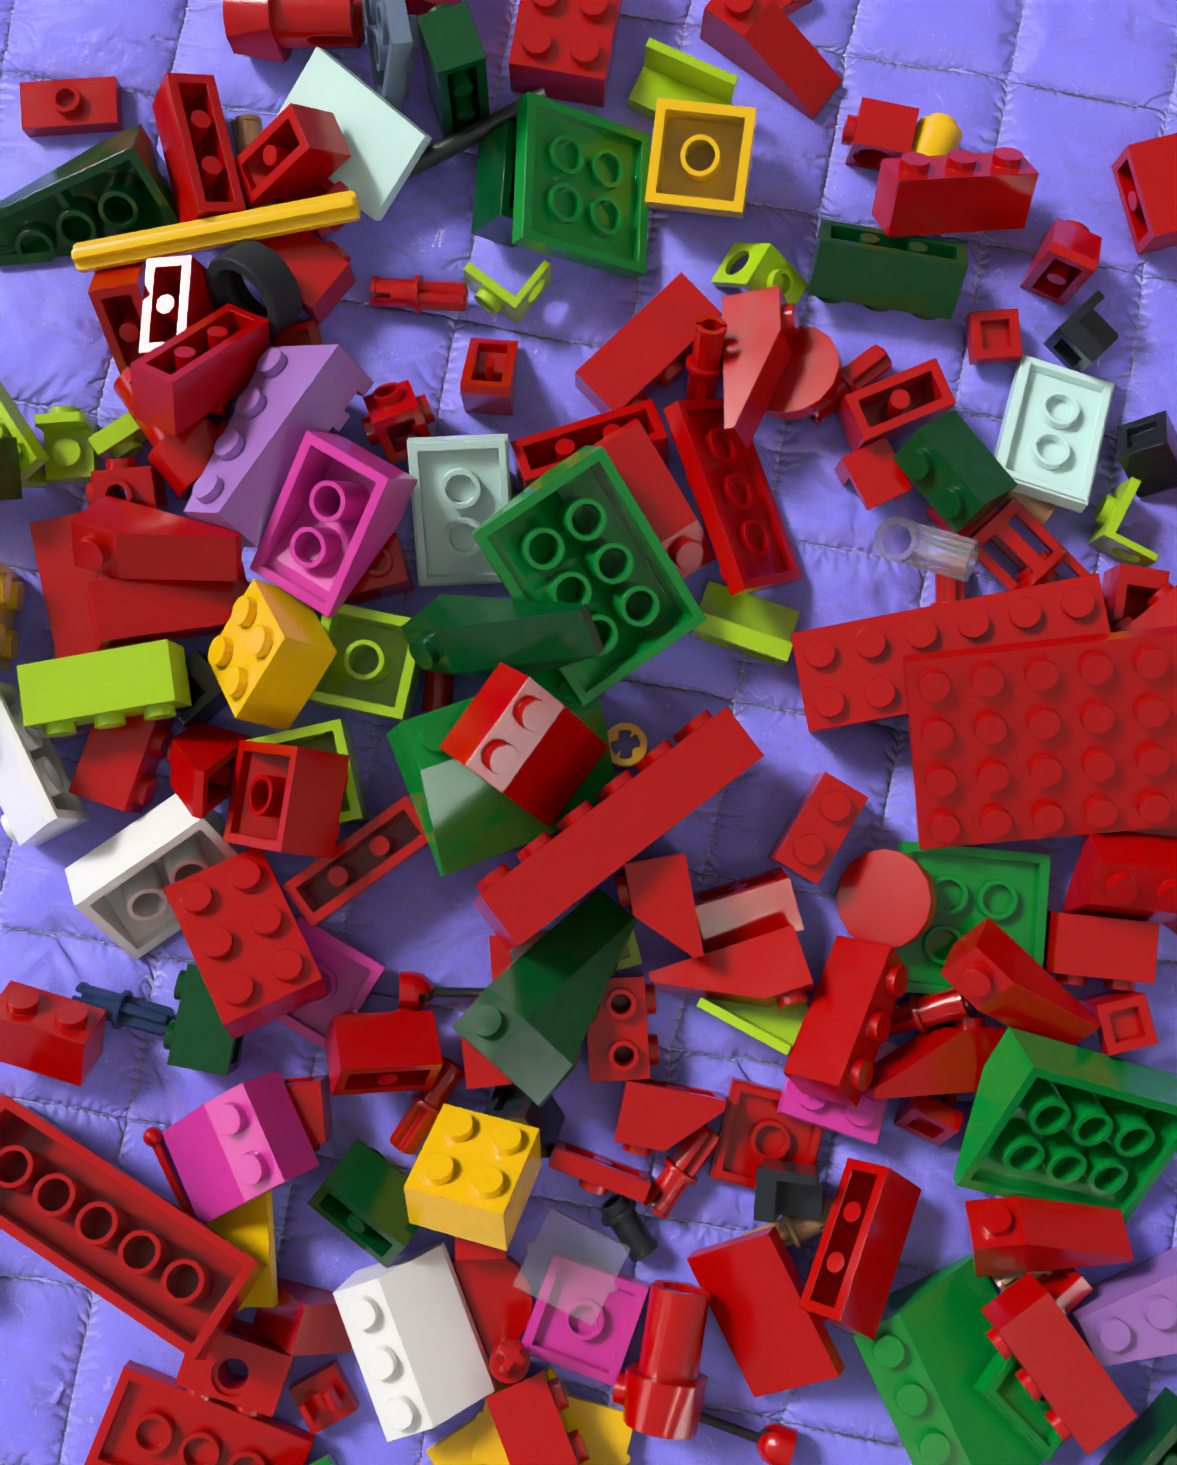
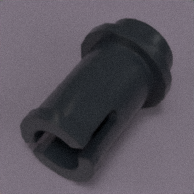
(628, 1226)

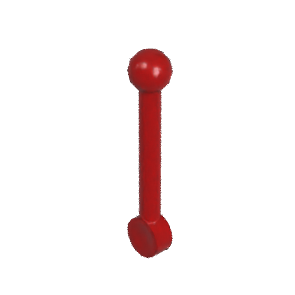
(153, 1137)

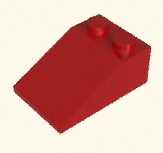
(524, 744)

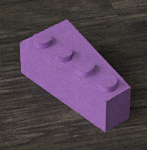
(289, 394)
(1131, 1312)

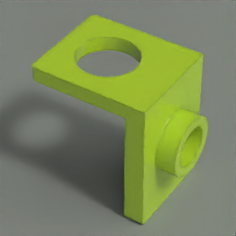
(763, 270)
(497, 299)
(1109, 516)

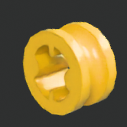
(637, 753)

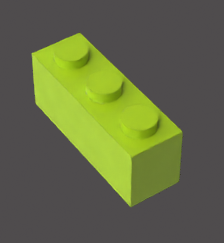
(104, 687)

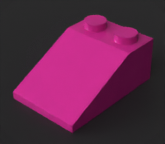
(331, 520)
(239, 1146)

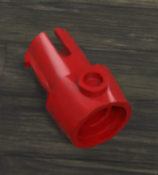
(277, 26)
(179, 457)
(664, 1387)

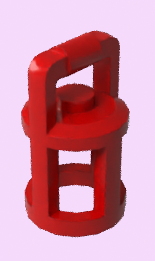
(1033, 567)

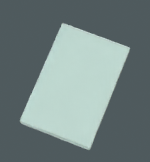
(377, 134)
(1053, 432)
(457, 490)

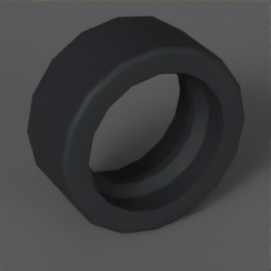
(266, 273)

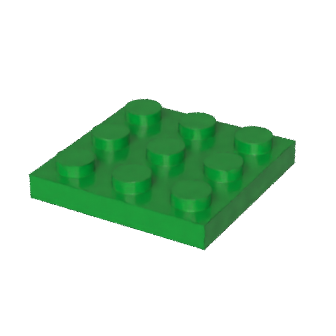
(580, 187)
(968, 889)

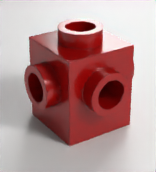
(395, 417)
(142, 484)

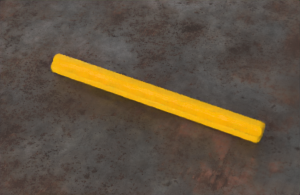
(216, 231)

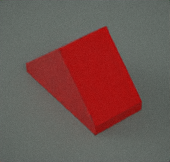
(489, 376)
(303, 1321)

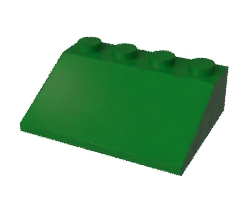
(588, 543)
(462, 812)
(1068, 1125)
(925, 1367)

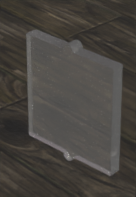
(571, 1266)

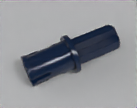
(127, 1010)

